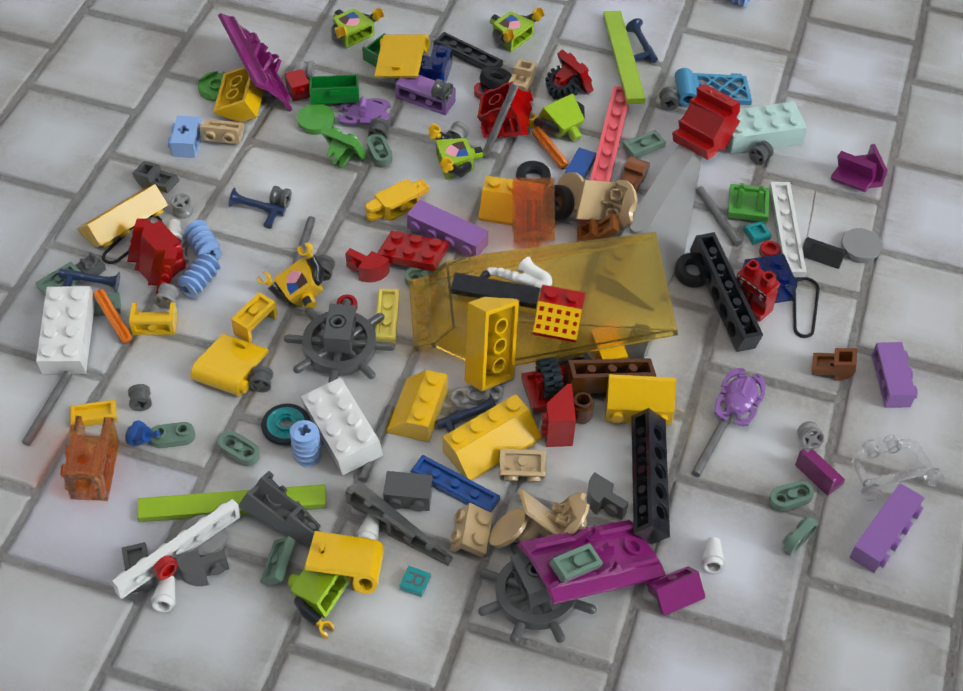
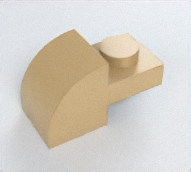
(524, 74)

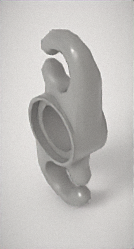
(466, 391)

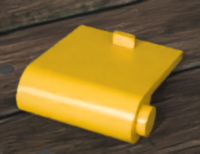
(401, 55)
(228, 364)
(347, 557)

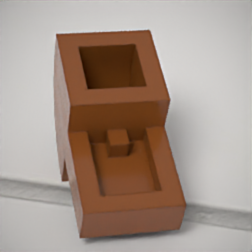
(635, 171)
(597, 230)
(840, 364)

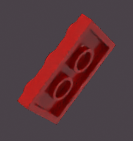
(413, 250)

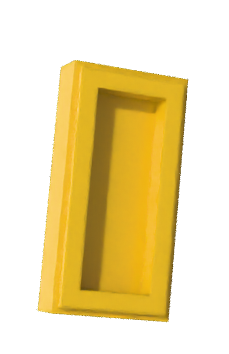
(94, 412)

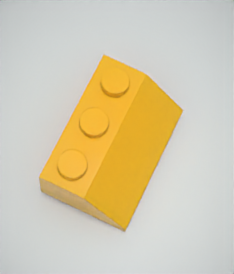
(238, 96)
(496, 201)
(632, 394)
(419, 405)

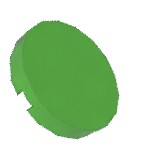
(209, 85)
(314, 117)

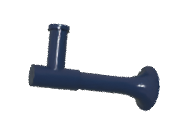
(635, 26)
(236, 198)
(70, 275)
(450, 420)

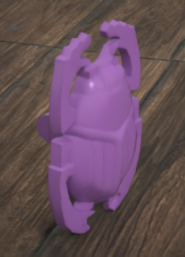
(364, 111)
(740, 396)

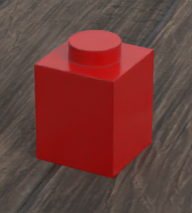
(297, 85)

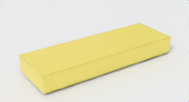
(388, 305)

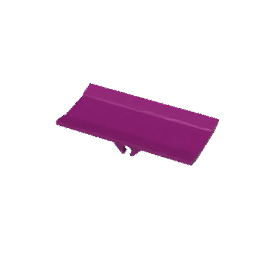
(255, 59)
(624, 556)

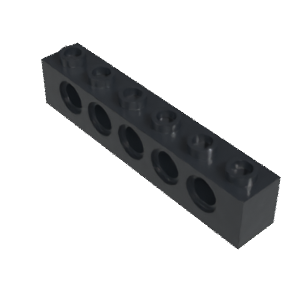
(726, 292)
(650, 477)

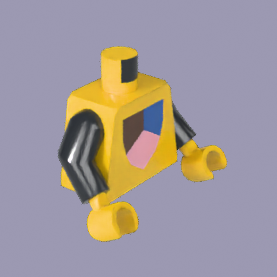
(300, 281)

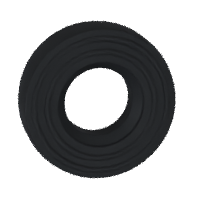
(490, 73)
(533, 167)
(567, 202)
(682, 274)

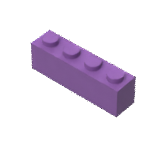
(439, 224)
(887, 527)

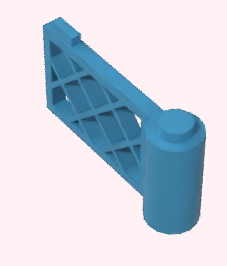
(687, 83)

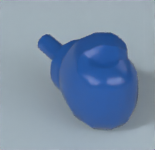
(139, 433)

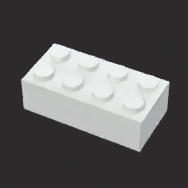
(66, 330)
(342, 426)

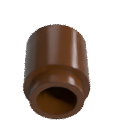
(583, 407)

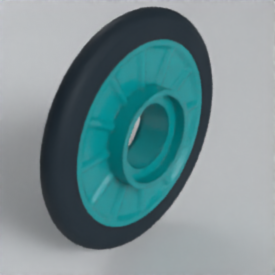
(277, 414)

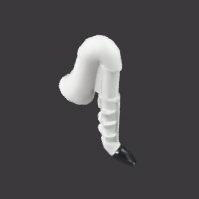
(531, 275)

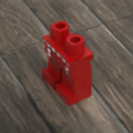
(758, 288)

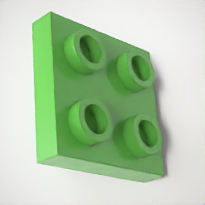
(342, 146)
(748, 202)

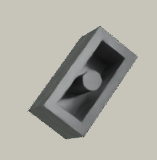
(408, 490)

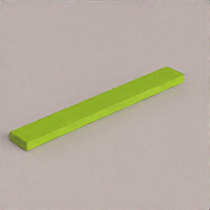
(624, 58)
(192, 505)

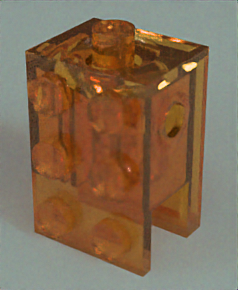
(533, 210)
(90, 461)

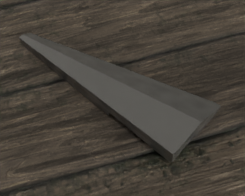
(275, 508)
(398, 526)

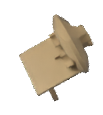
(601, 198)
(538, 519)

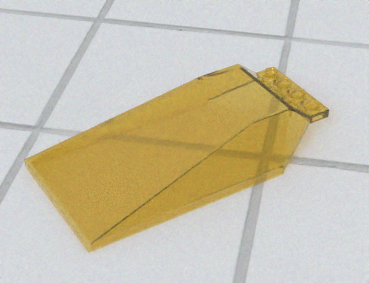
(622, 305)

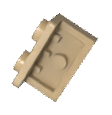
(222, 131)
(522, 464)
(471, 530)

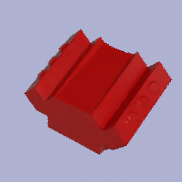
(517, 115)
(708, 122)
(155, 252)

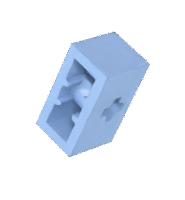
(185, 136)

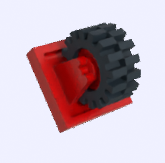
(568, 78)
(543, 383)

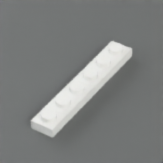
(787, 227)
(184, 543)

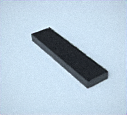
(468, 52)
(484, 287)

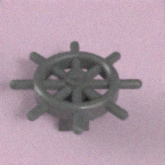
(338, 337)
(533, 592)

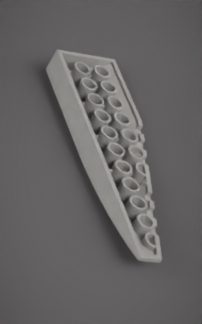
(669, 207)

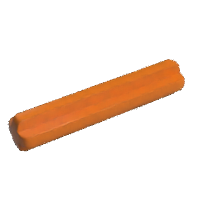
(550, 147)
(113, 316)

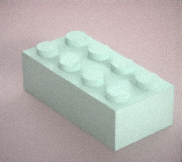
(774, 123)

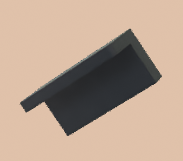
(823, 252)

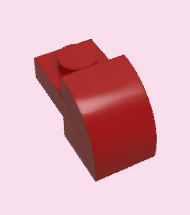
(370, 267)

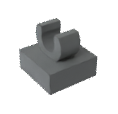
(91, 265)

